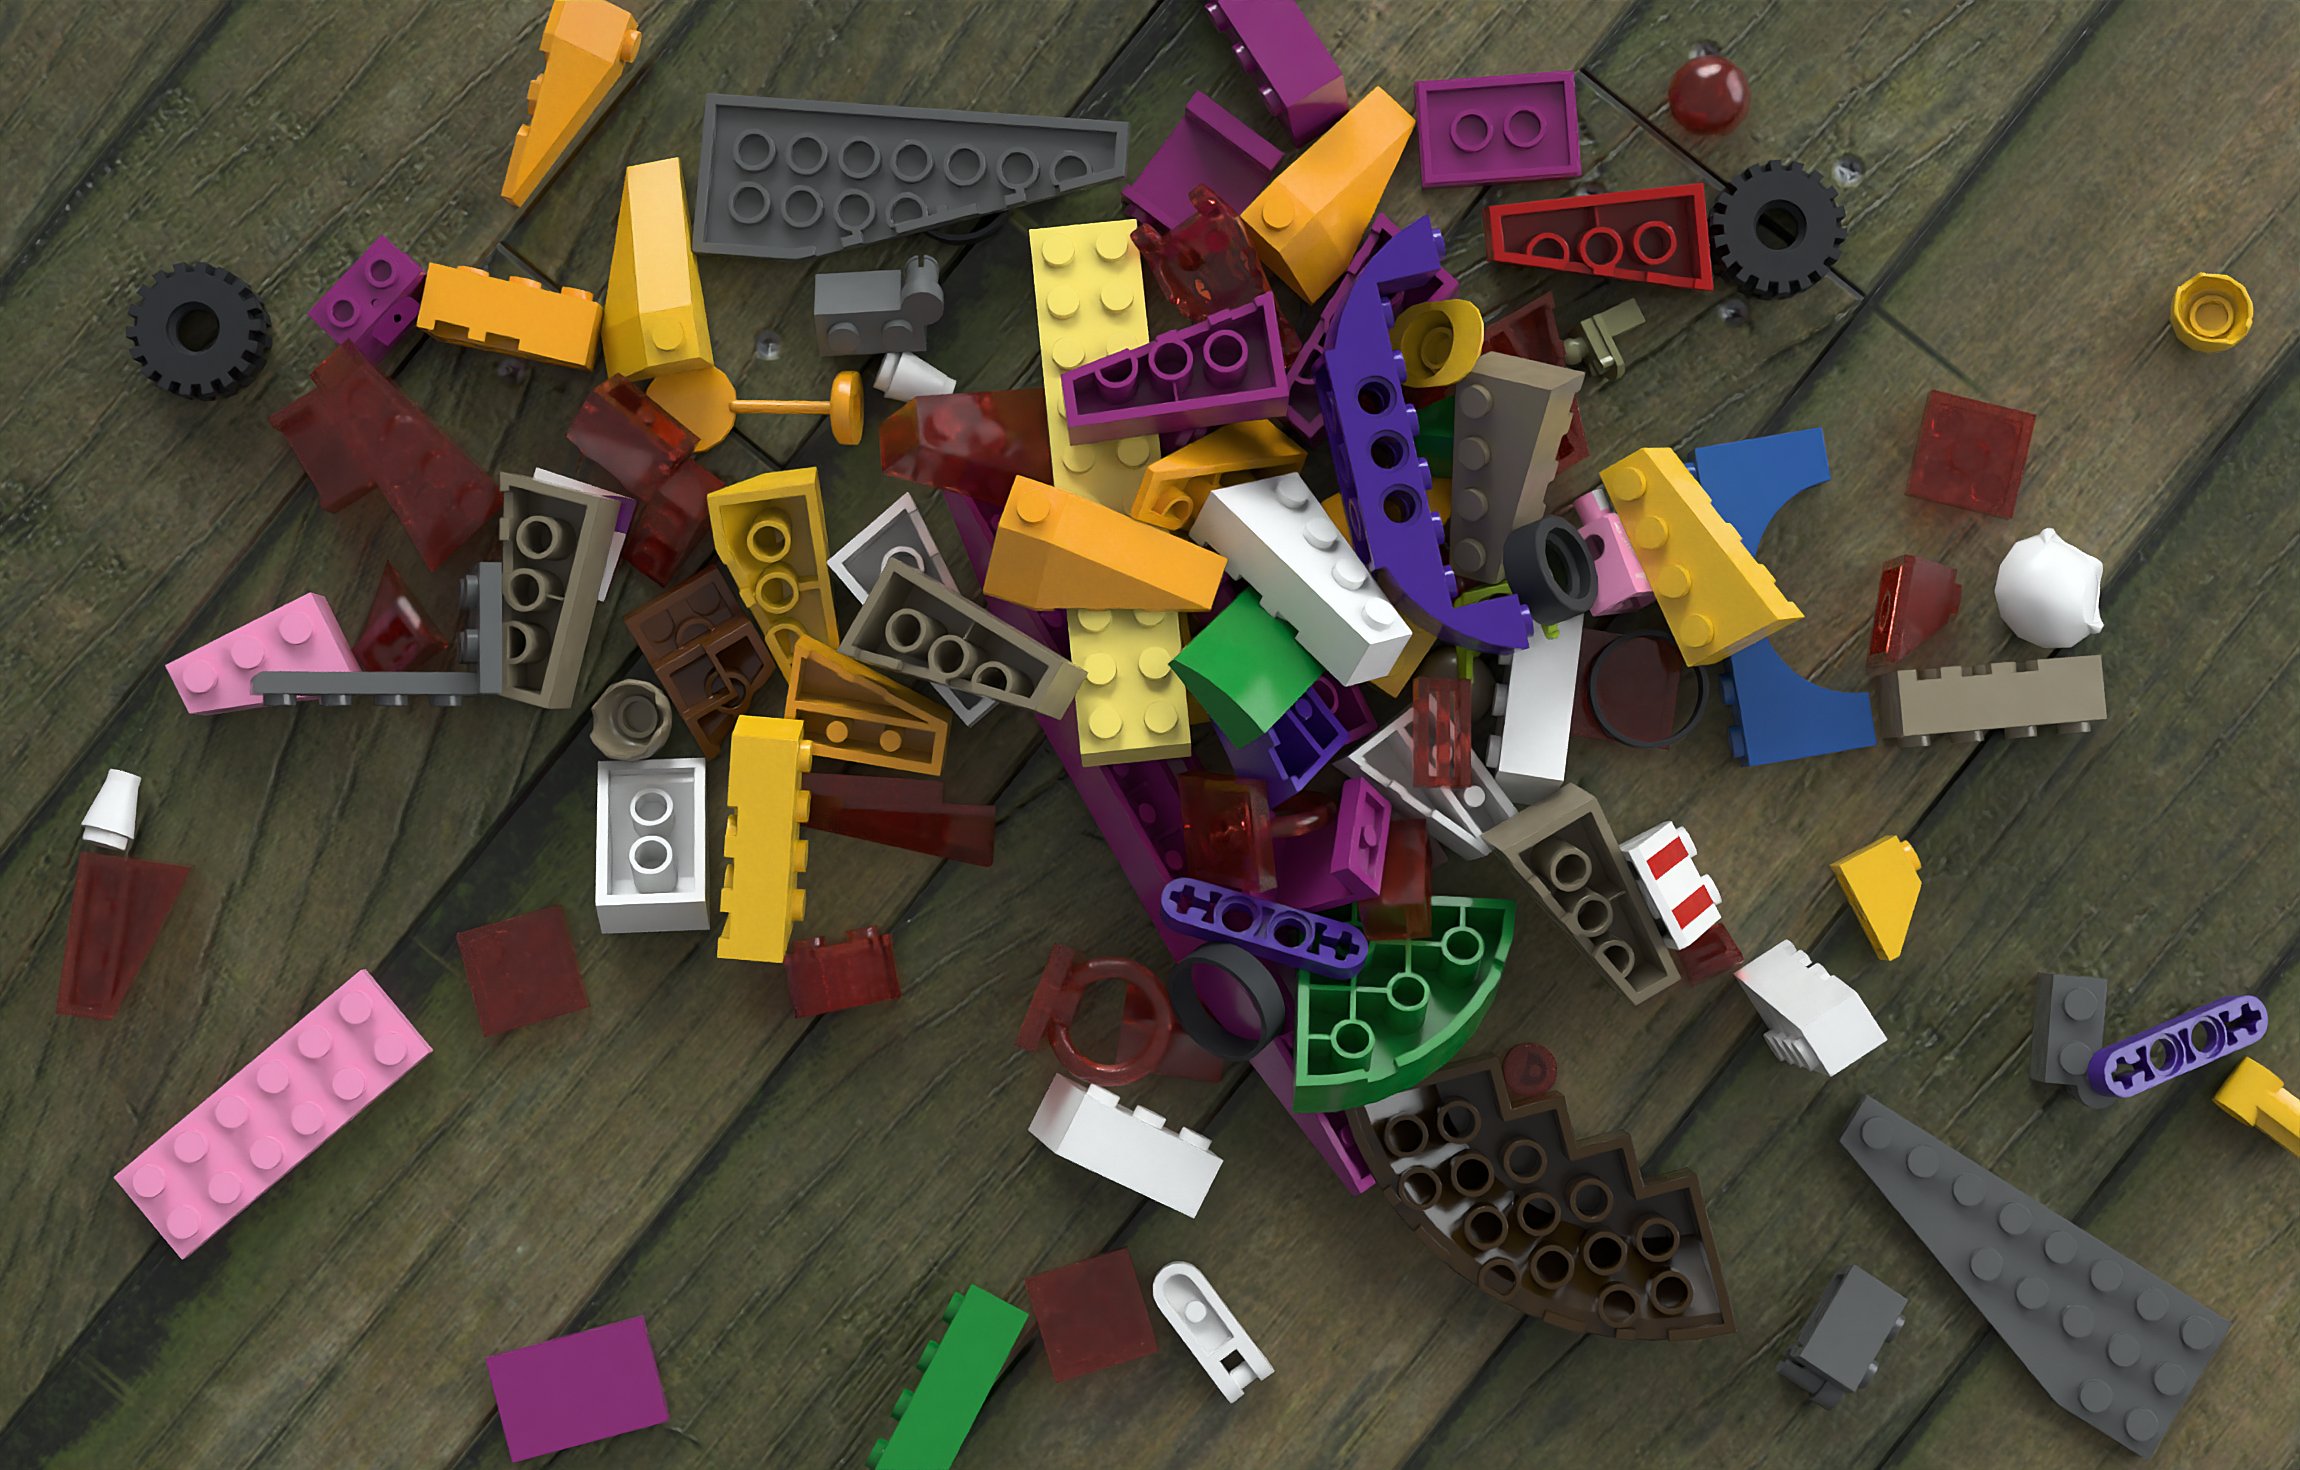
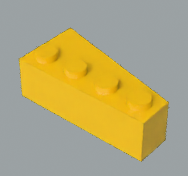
(765, 838)

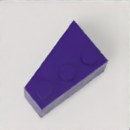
(1290, 749)

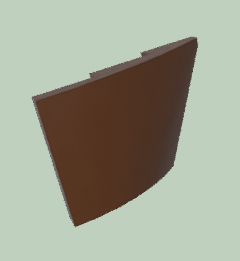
(703, 654)

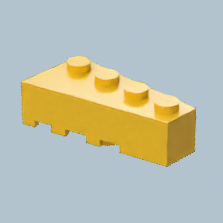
(1693, 559)

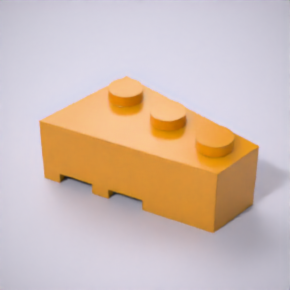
(511, 317)
(863, 714)

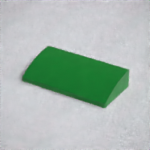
(1246, 668)

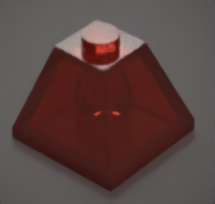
(1910, 607)

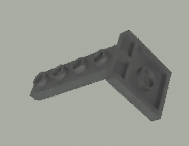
(477, 647)

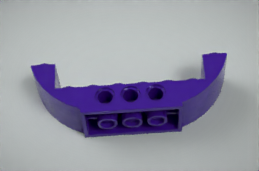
(1402, 554)

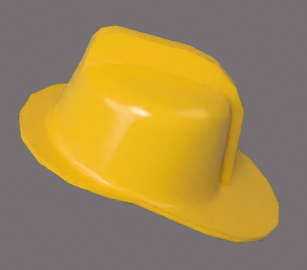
(1438, 341)

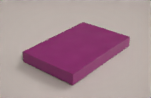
(1497, 130)
(577, 1388)

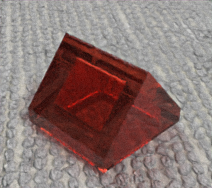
(1710, 955)

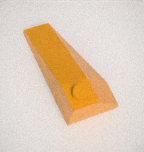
(583, 59)
(1323, 202)
(1230, 456)
(1079, 554)

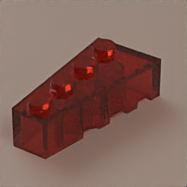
(418, 466)

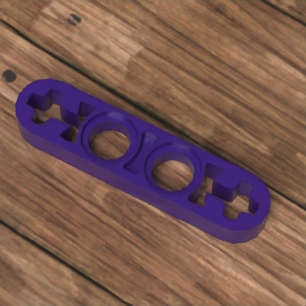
(1266, 919)
(2178, 1046)

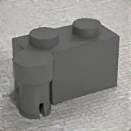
(877, 309)
(2069, 1033)
(1843, 1336)

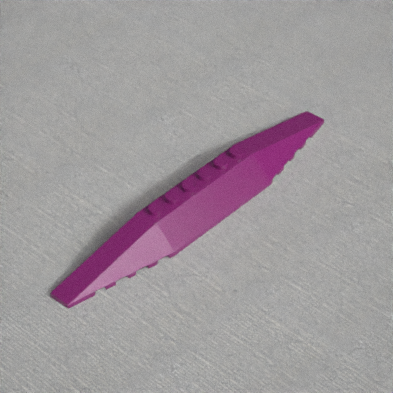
(1143, 825)

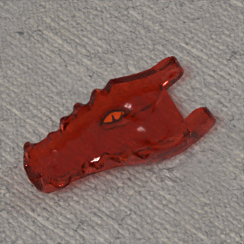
(1210, 264)

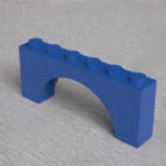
(1771, 705)

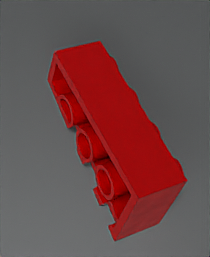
(1620, 236)

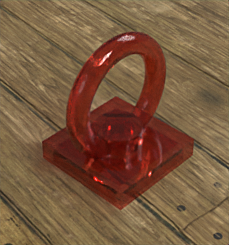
(1231, 827)
(1059, 1001)

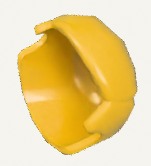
(2211, 313)

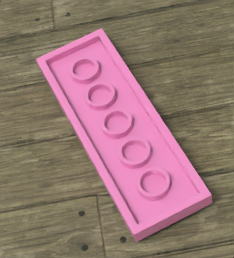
(273, 1114)

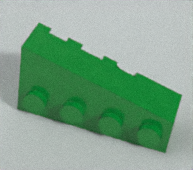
(953, 1384)

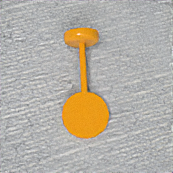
(709, 405)

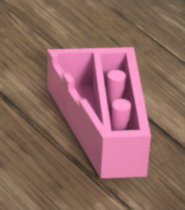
(287, 639)

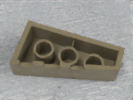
(1504, 455)
(550, 584)
(948, 640)
(1990, 698)
(1583, 883)

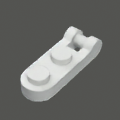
(1208, 1327)

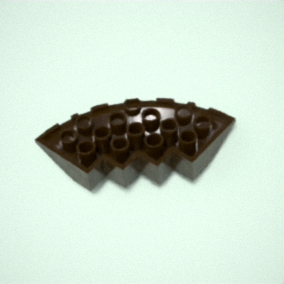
(1545, 1216)

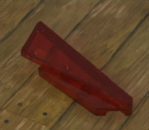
(901, 815)

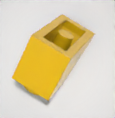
(1881, 891)

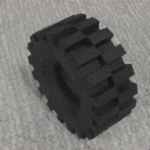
(1750, 262)
(238, 341)

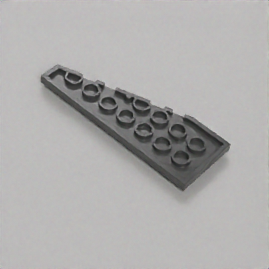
(842, 176)
(2068, 1306)

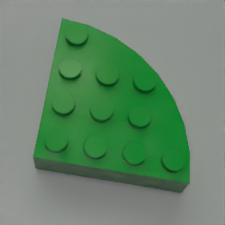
(1402, 1010)

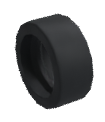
(1526, 569)

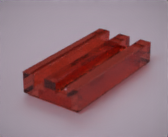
(1462, 733)

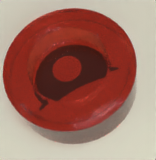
(1529, 1069)

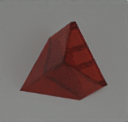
(398, 629)

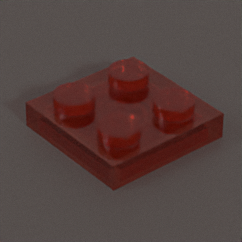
(1970, 454)
(1633, 687)
(523, 970)
(1091, 1314)

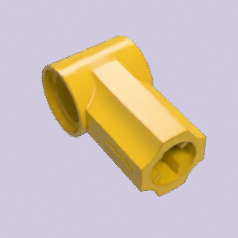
(2258, 1100)

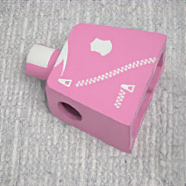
(1620, 575)

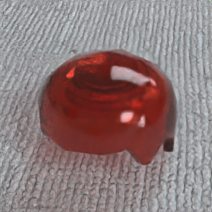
(1709, 96)

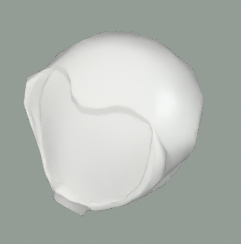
(2049, 591)

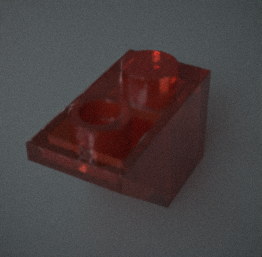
(673, 523)

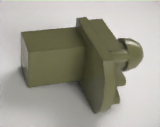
(1594, 341)

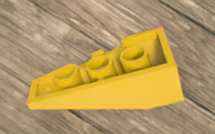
(654, 292)
(777, 553)

